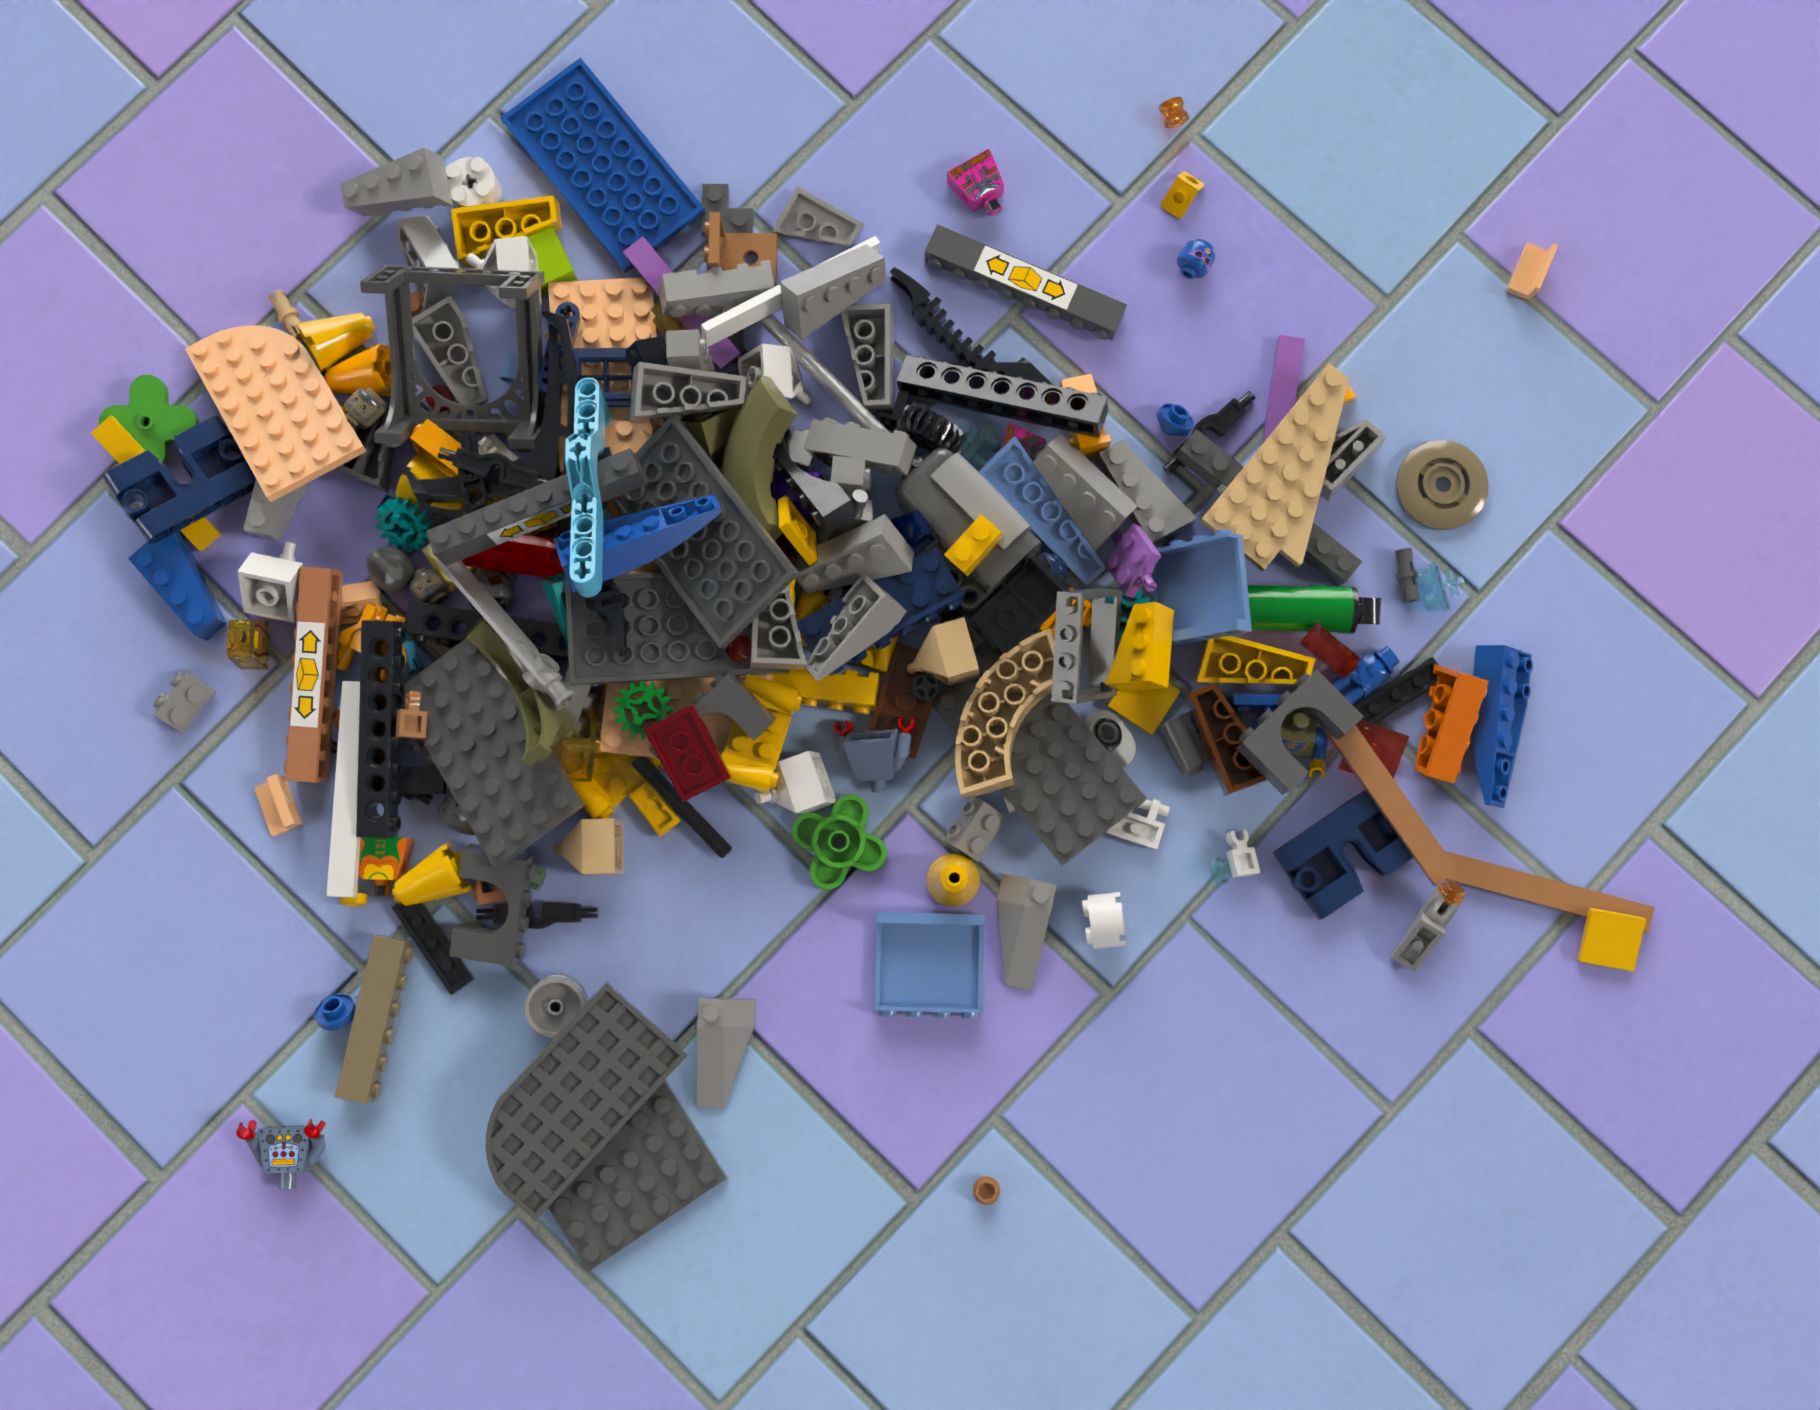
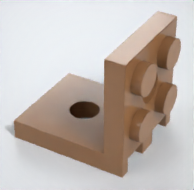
(732, 248)

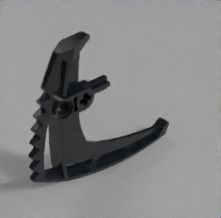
(542, 458)

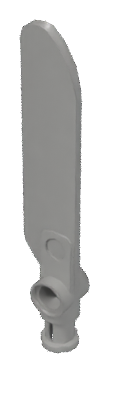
(540, 668)

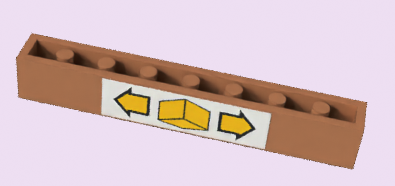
(313, 674)

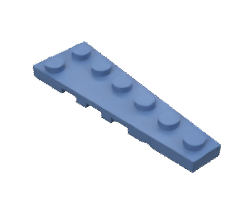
(1028, 492)

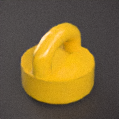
(359, 900)

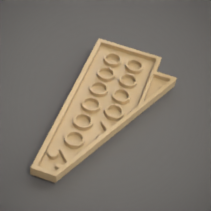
(1281, 484)

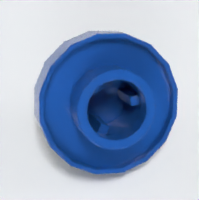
(1174, 420)
(335, 1012)

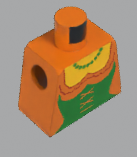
(384, 861)

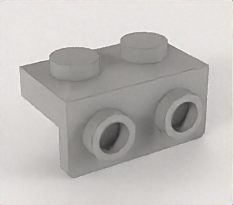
(182, 700)
(974, 828)

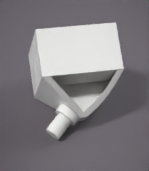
(507, 254)
(779, 365)
(271, 585)
(801, 784)

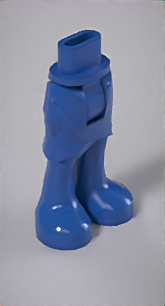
(1368, 674)

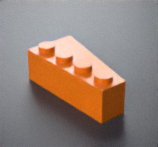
(1449, 723)

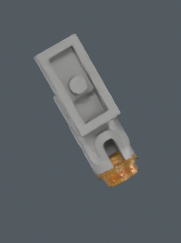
(1429, 925)

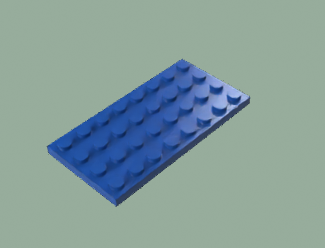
(602, 163)

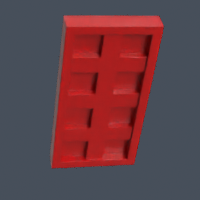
(521, 555)

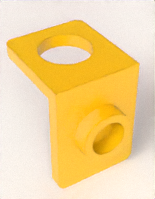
(1181, 194)

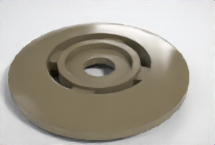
(1442, 509)

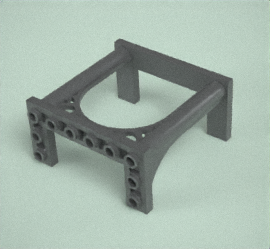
(405, 407)

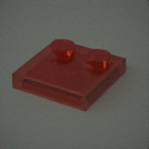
(1385, 743)

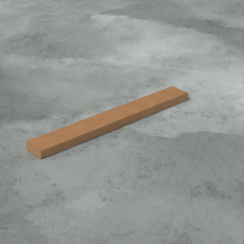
(1394, 805)
(1541, 889)

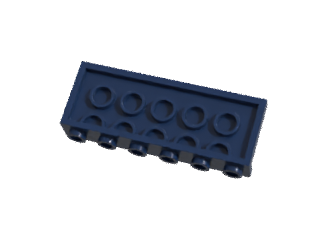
(921, 593)

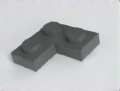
(716, 199)

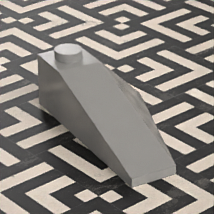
(864, 619)
(722, 1038)

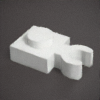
(1241, 858)

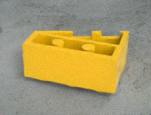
(1144, 649)

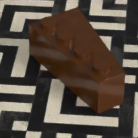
(1220, 735)

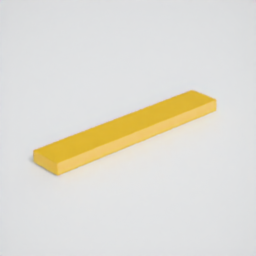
(124, 447)

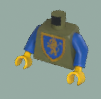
(1305, 739)

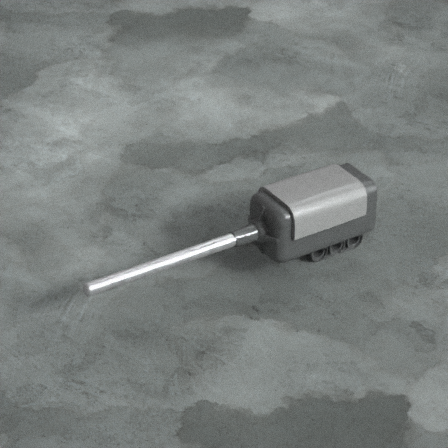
(942, 489)

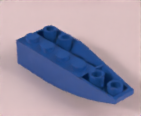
(644, 535)
(1500, 717)

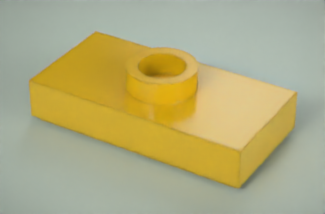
(654, 808)

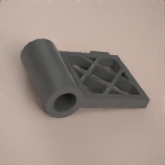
(1185, 742)

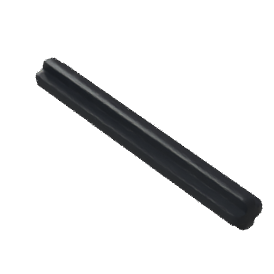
(684, 809)

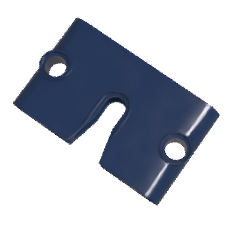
(173, 504)
(1322, 854)

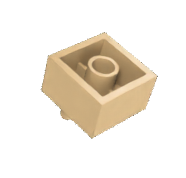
(947, 654)
(594, 847)

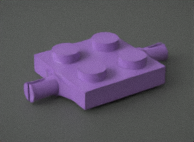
(1133, 561)

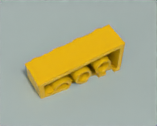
(835, 691)

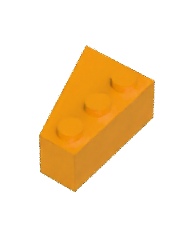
(1087, 445)

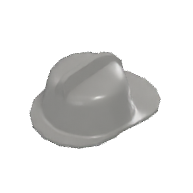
(1112, 735)

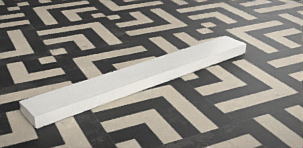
(755, 308)
(344, 843)

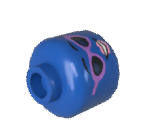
(1196, 259)

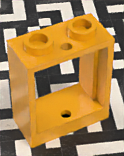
(428, 440)

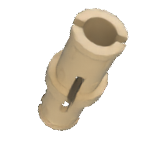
(287, 314)

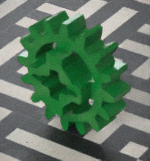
(648, 696)

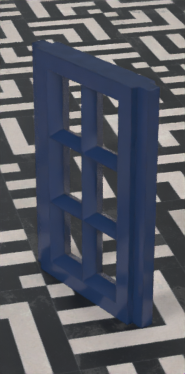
(606, 355)

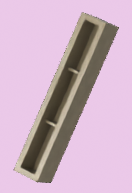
(374, 1019)

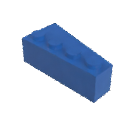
(176, 578)

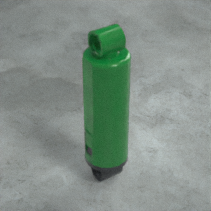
(1302, 607)

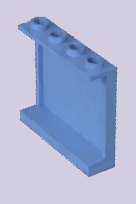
(1204, 587)
(929, 964)

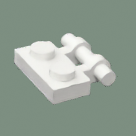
(1142, 829)

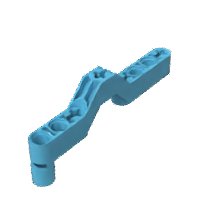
(581, 458)

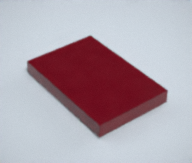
(687, 752)

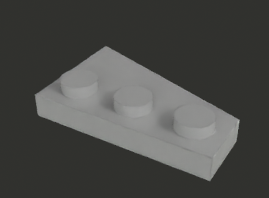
(817, 221)

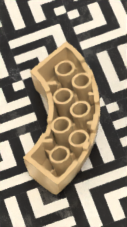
(997, 710)

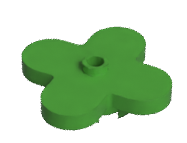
(151, 403)
(819, 835)

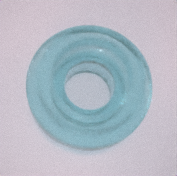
(1220, 870)

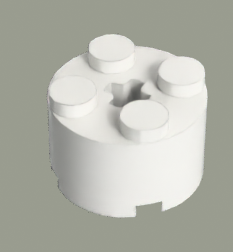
(472, 182)
(1105, 920)

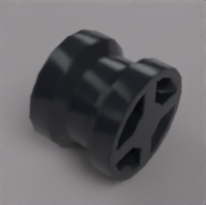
(924, 683)

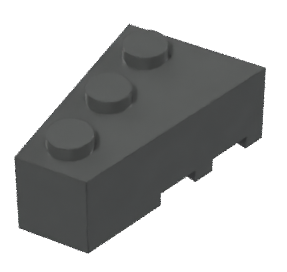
(374, 465)

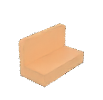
(1531, 270)
(355, 598)
(278, 805)

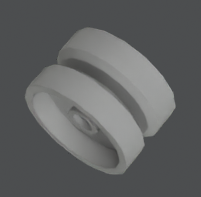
(551, 989)

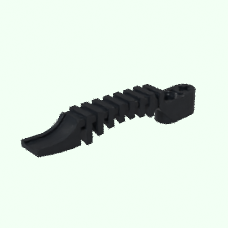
(952, 342)
(609, 598)

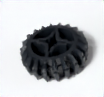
(930, 429)

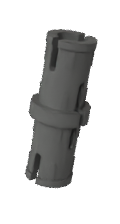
(1407, 575)

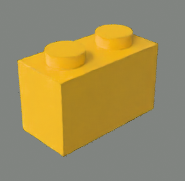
(974, 545)

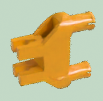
(351, 637)

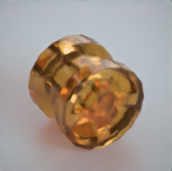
(1174, 112)

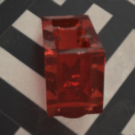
(1330, 651)

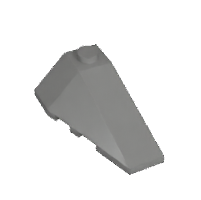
(448, 345)
(1023, 921)

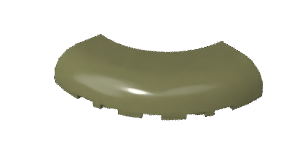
(751, 446)

